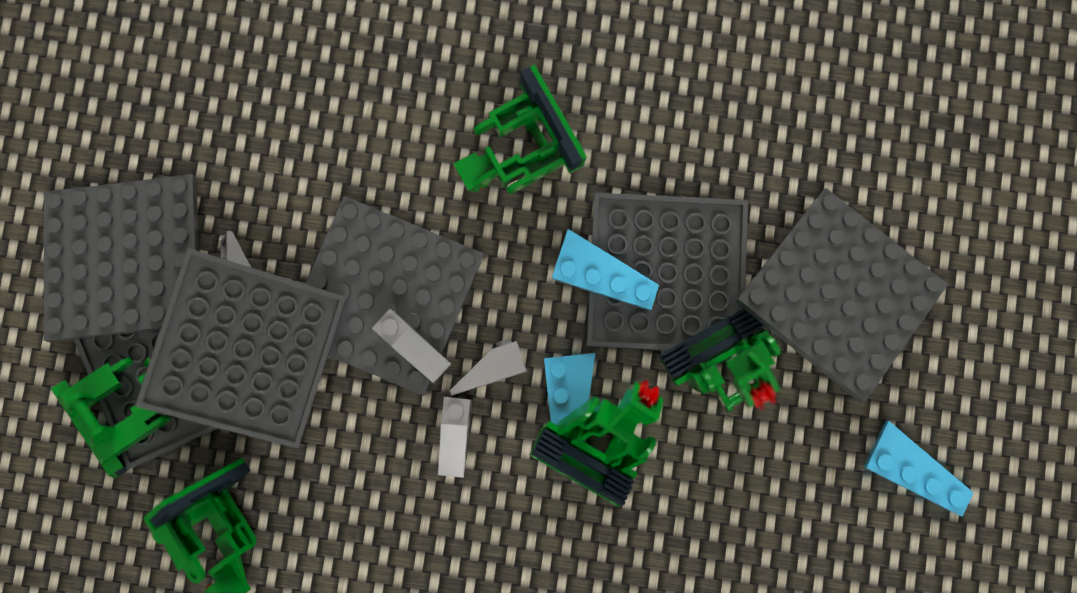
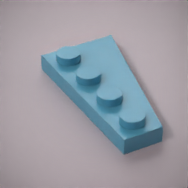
(599, 272)
(568, 383)
(910, 467)

